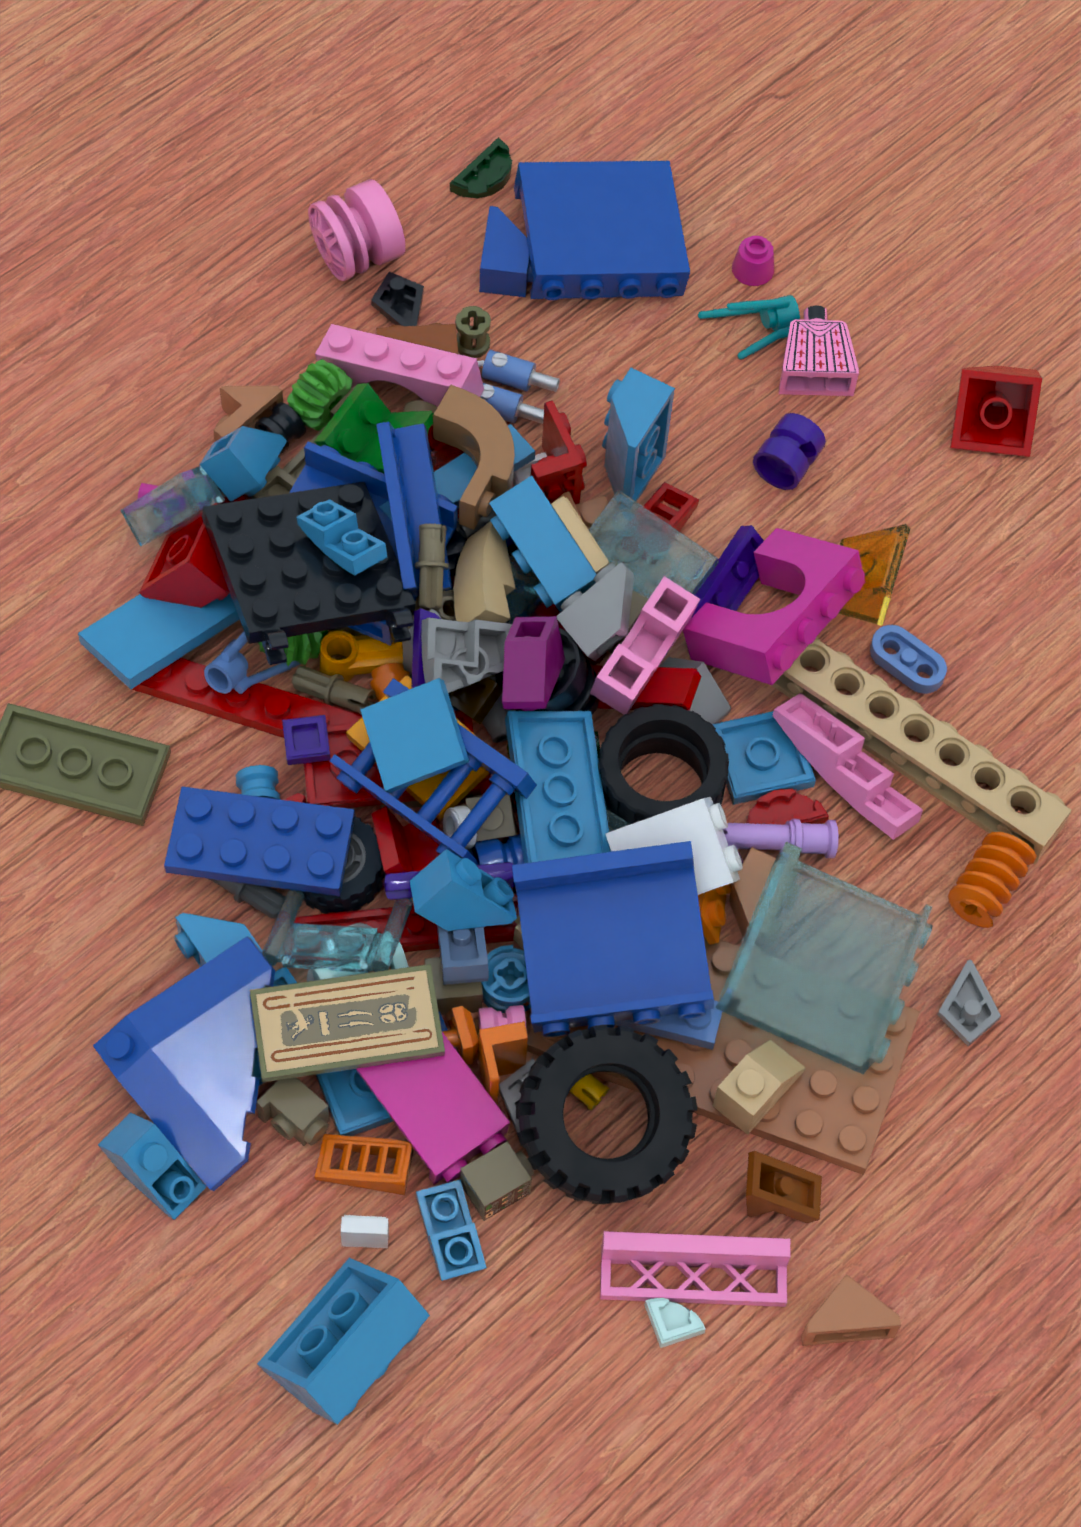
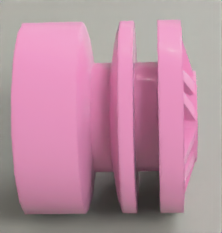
(356, 229)

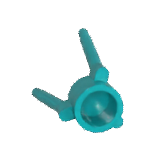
(774, 314)

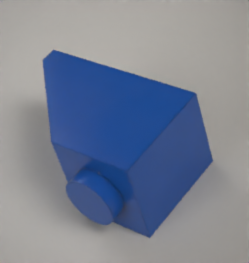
(505, 257)

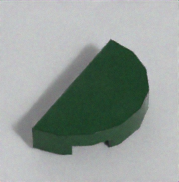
(485, 174)

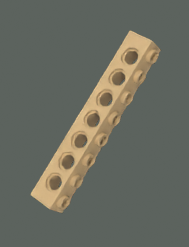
(922, 760)

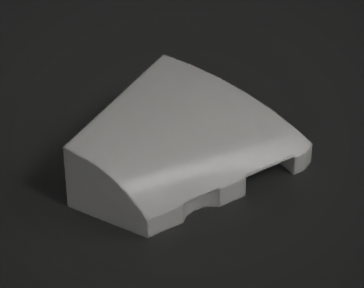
(462, 650)

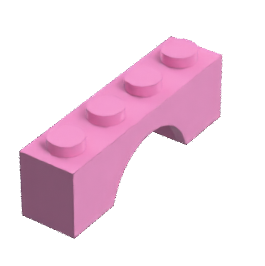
(413, 366)

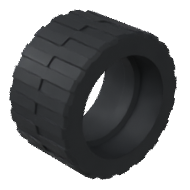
(662, 731)

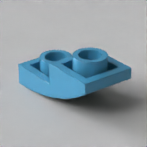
(338, 536)
(450, 1230)

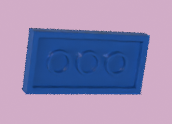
(260, 841)

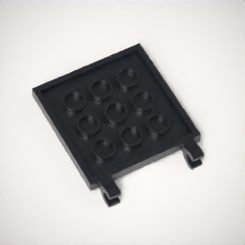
(288, 584)

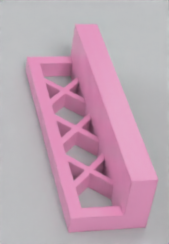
(695, 1251)

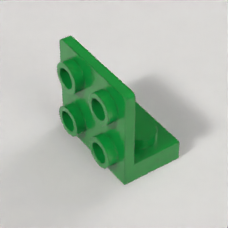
(354, 426)

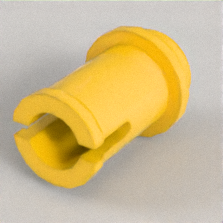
(589, 1091)

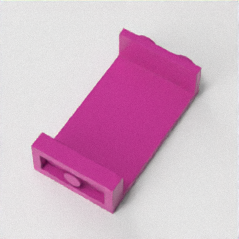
(439, 1110)

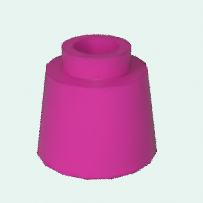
(754, 261)

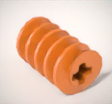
(990, 878)

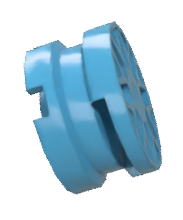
(506, 980)

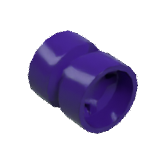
(789, 451)

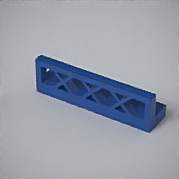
(410, 495)

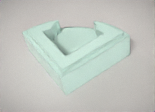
(672, 1321)

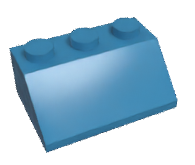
(636, 431)
(542, 543)
(344, 1339)

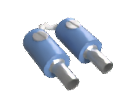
(516, 374)

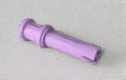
(809, 837)

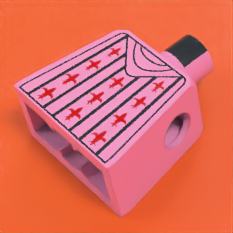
(818, 357)

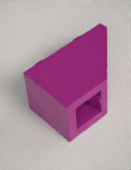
(531, 662)

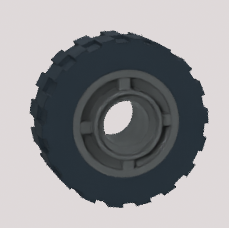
(361, 877)

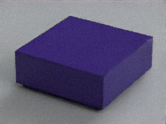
(306, 740)

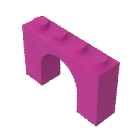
(770, 642)

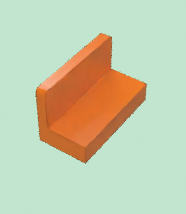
(501, 1053)

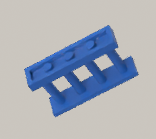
(505, 779)

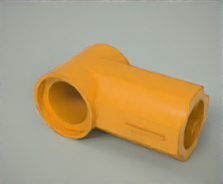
(361, 651)

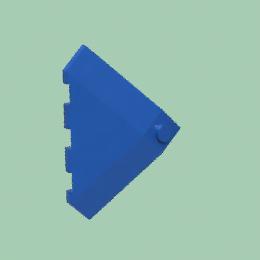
(193, 1060)

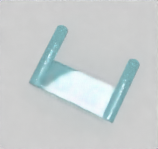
(333, 946)

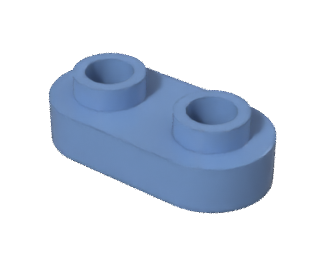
(911, 658)

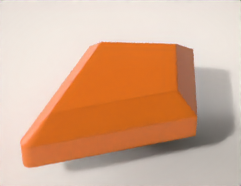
(462, 1033)

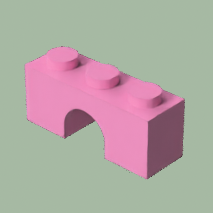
(644, 646)

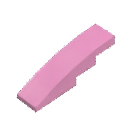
(838, 758)

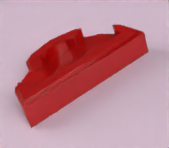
(784, 805)

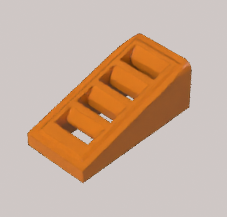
(366, 1146)

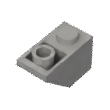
(601, 613)

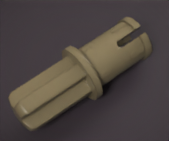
(431, 565)
(332, 689)

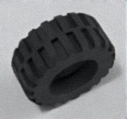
(666, 1101)

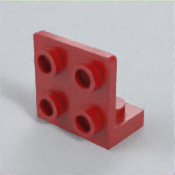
(564, 461)

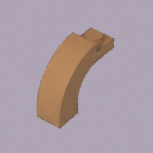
(481, 433)

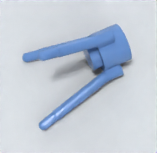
(231, 668)

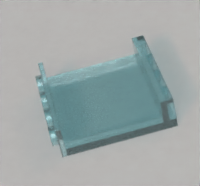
(824, 963)

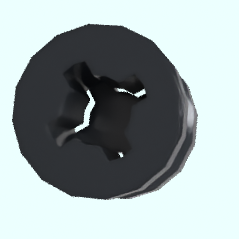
(283, 422)

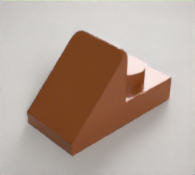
(781, 1189)

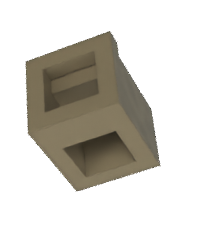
(294, 1111)

